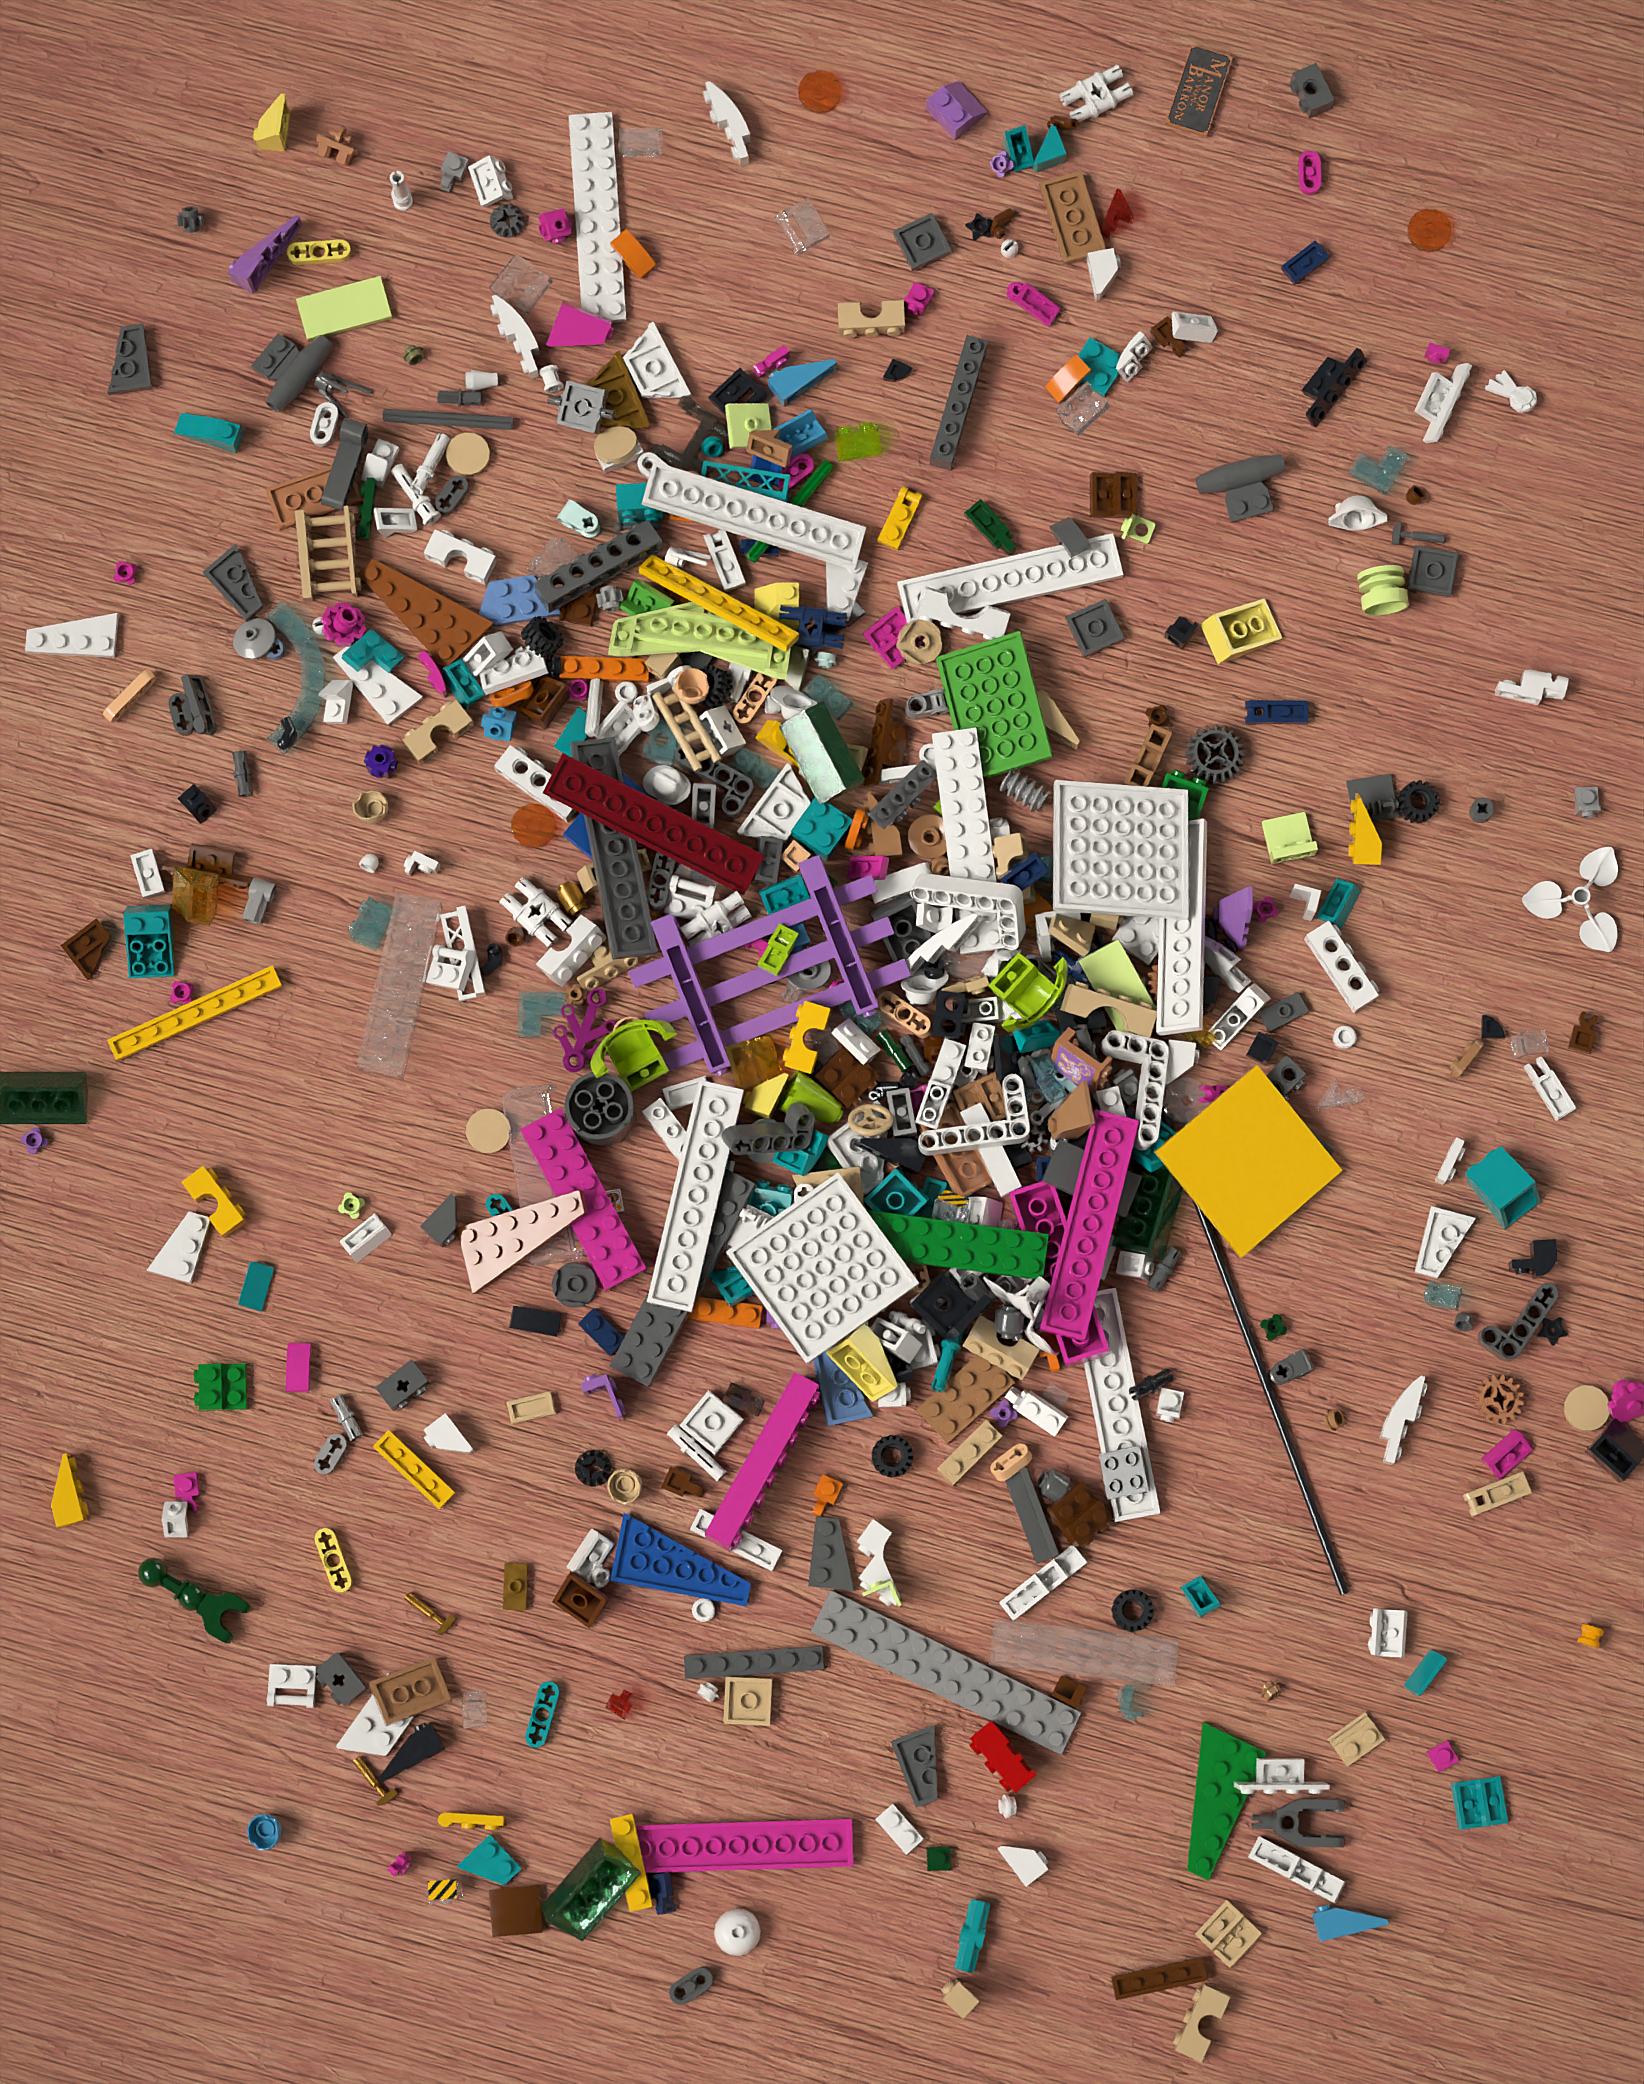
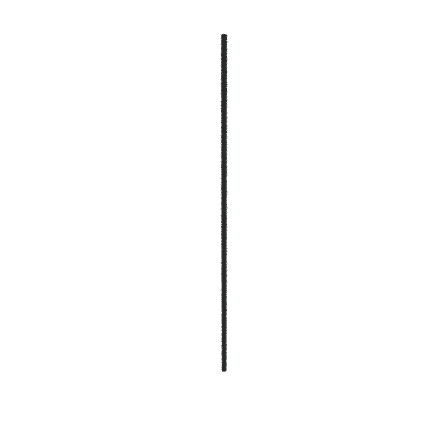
(1261, 1372)

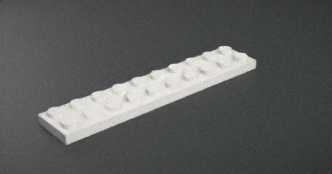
(597, 214)
(753, 515)
(1016, 577)
(966, 825)
(1183, 948)
(694, 1197)
(1114, 1411)

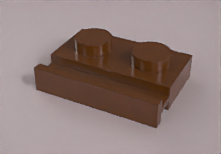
(581, 609)

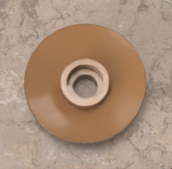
(918, 832)

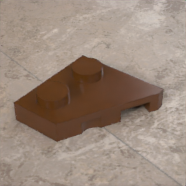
(87, 947)

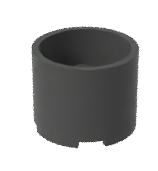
(605, 1127)

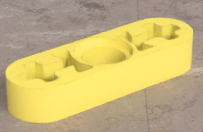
(304, 260)
(322, 1546)

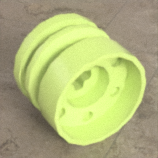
(1382, 590)

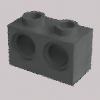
(1278, 1080)

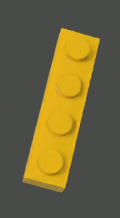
(414, 1469)
(627, 1842)

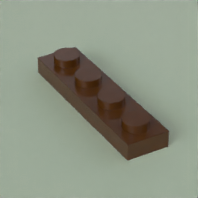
(1159, 1978)

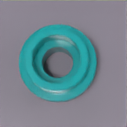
(712, 446)

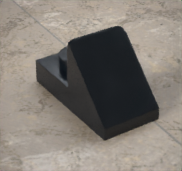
(901, 1369)

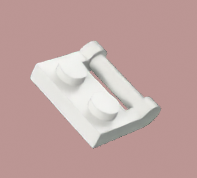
(687, 905)
(446, 974)
(291, 1678)

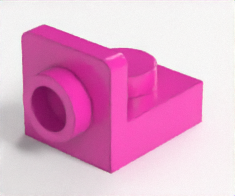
(918, 299)

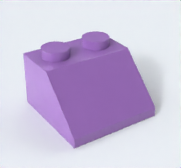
(955, 109)

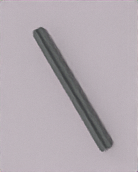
(448, 419)

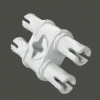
(1098, 84)
(716, 919)
(533, 923)

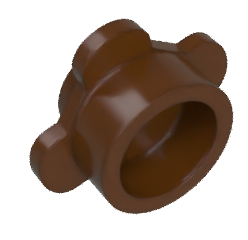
(1159, 710)

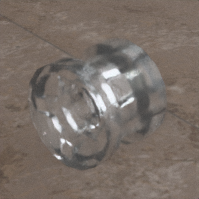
(792, 993)

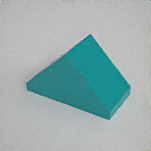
(1018, 147)
(1051, 152)
(1200, 1597)

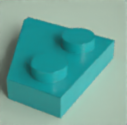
(731, 1285)
(490, 1862)

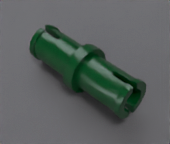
(894, 1050)

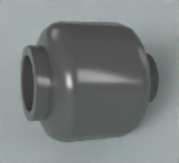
(1009, 1321)
(1053, 1484)

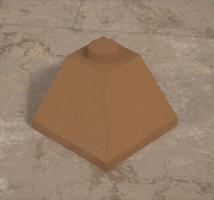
(1072, 1115)

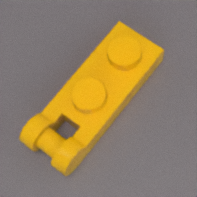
(899, 519)
(470, 1820)

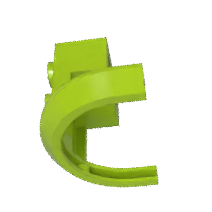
(1027, 991)
(633, 1052)

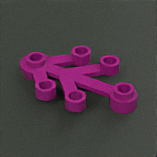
(583, 1033)

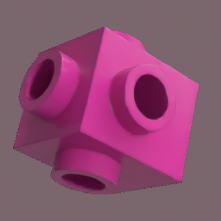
(555, 226)

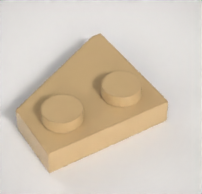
(1072, 932)

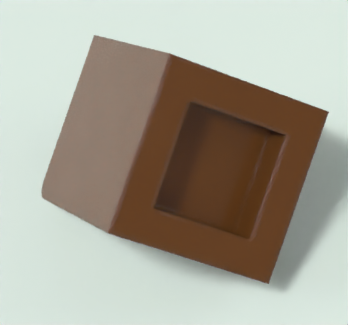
(1068, 1692)

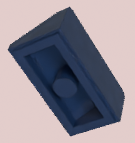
(1025, 872)

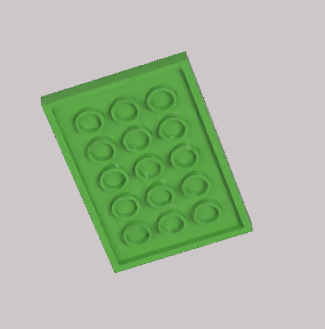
(996, 694)

